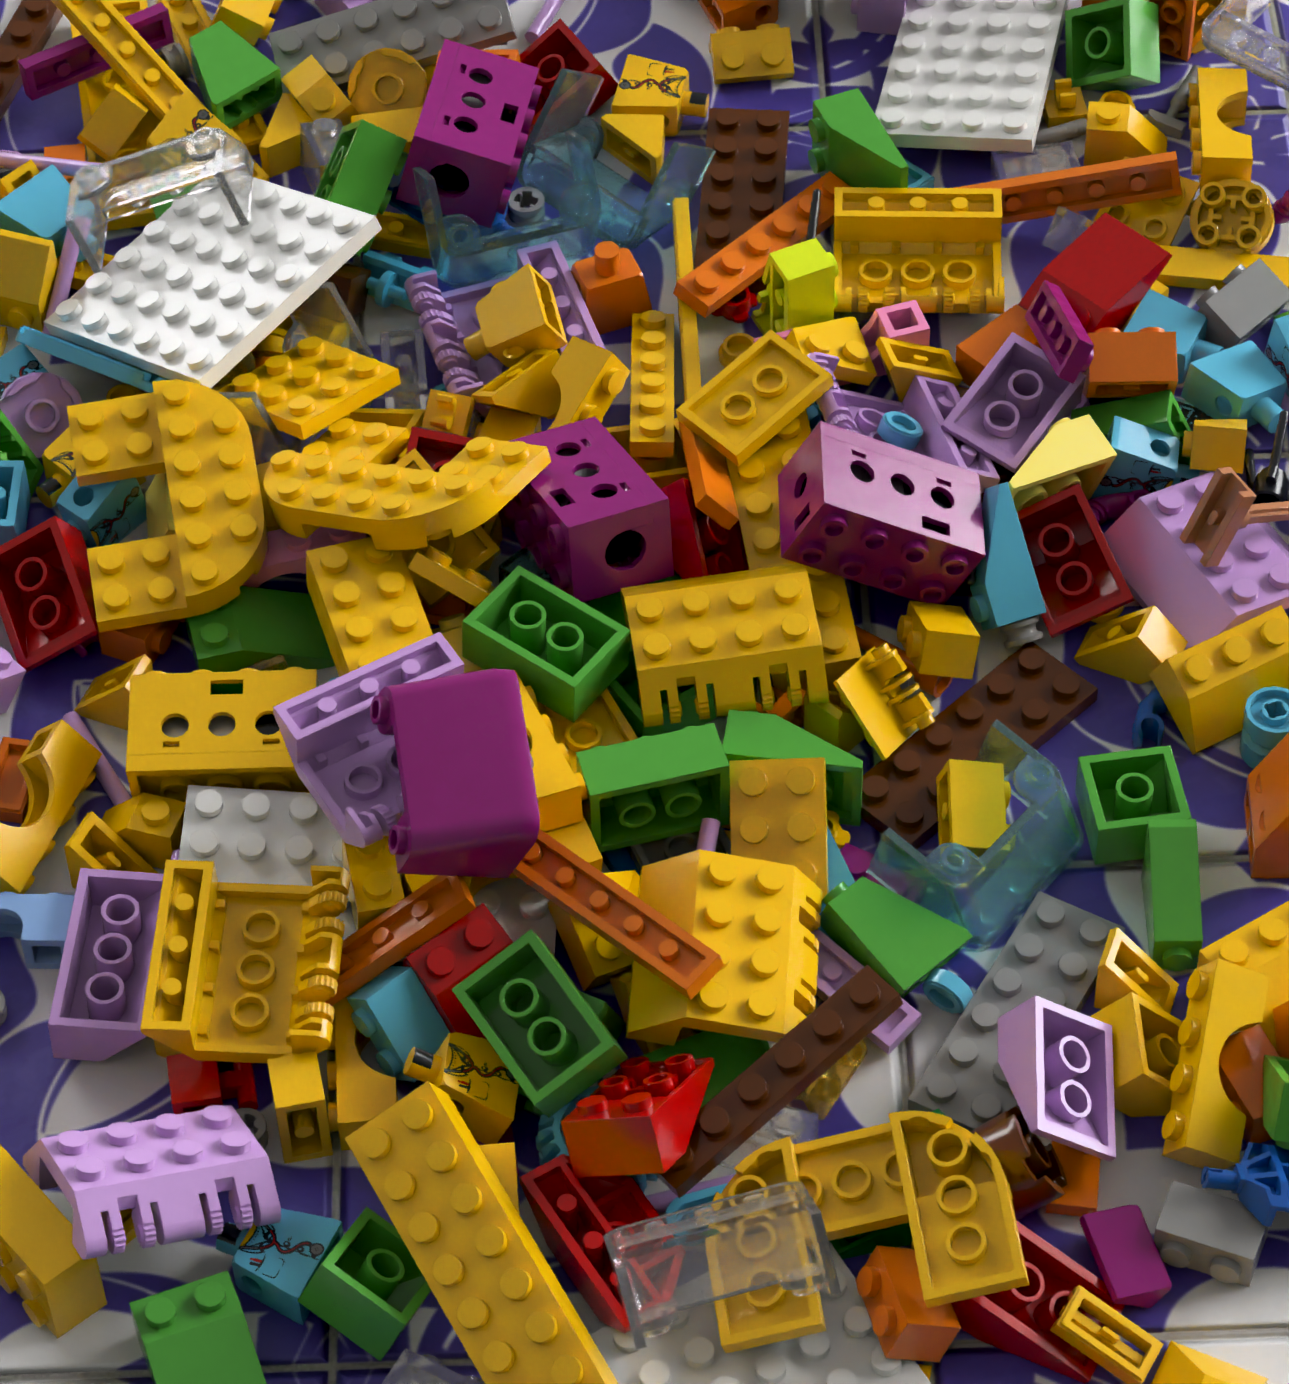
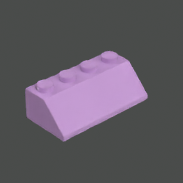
(105, 964)

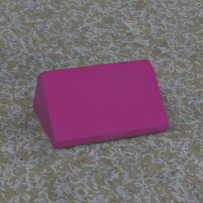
(1126, 1256)

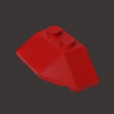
(573, 1222)

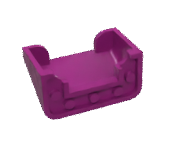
(460, 774)

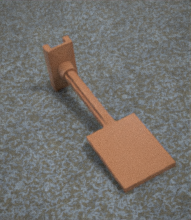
(1224, 510)

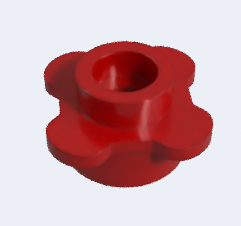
(738, 307)

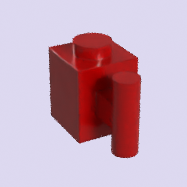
(200, 1085)

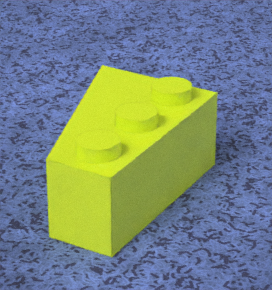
(798, 288)

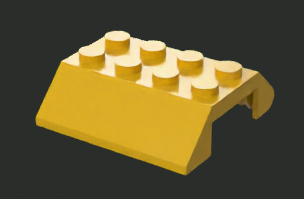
(919, 247)
(725, 635)
(760, 926)
(244, 964)

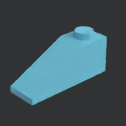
(1005, 577)

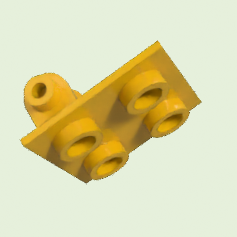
(1156, 218)
(880, 703)

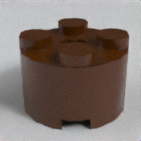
(1028, 1165)

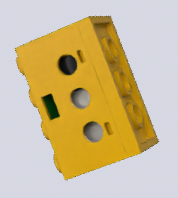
(211, 730)

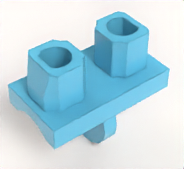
(388, 278)

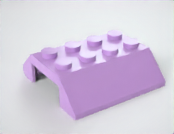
(452, 317)
(926, 401)
(1170, 574)
(341, 751)
(161, 1171)

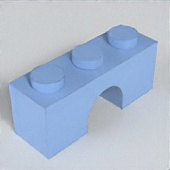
(39, 923)

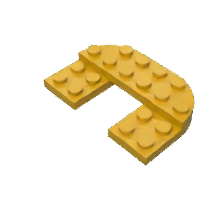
(351, 486)
(212, 492)
(876, 1178)

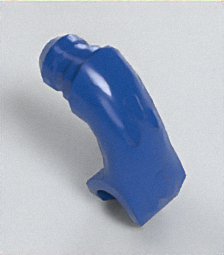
(1147, 722)

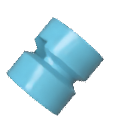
(1264, 723)

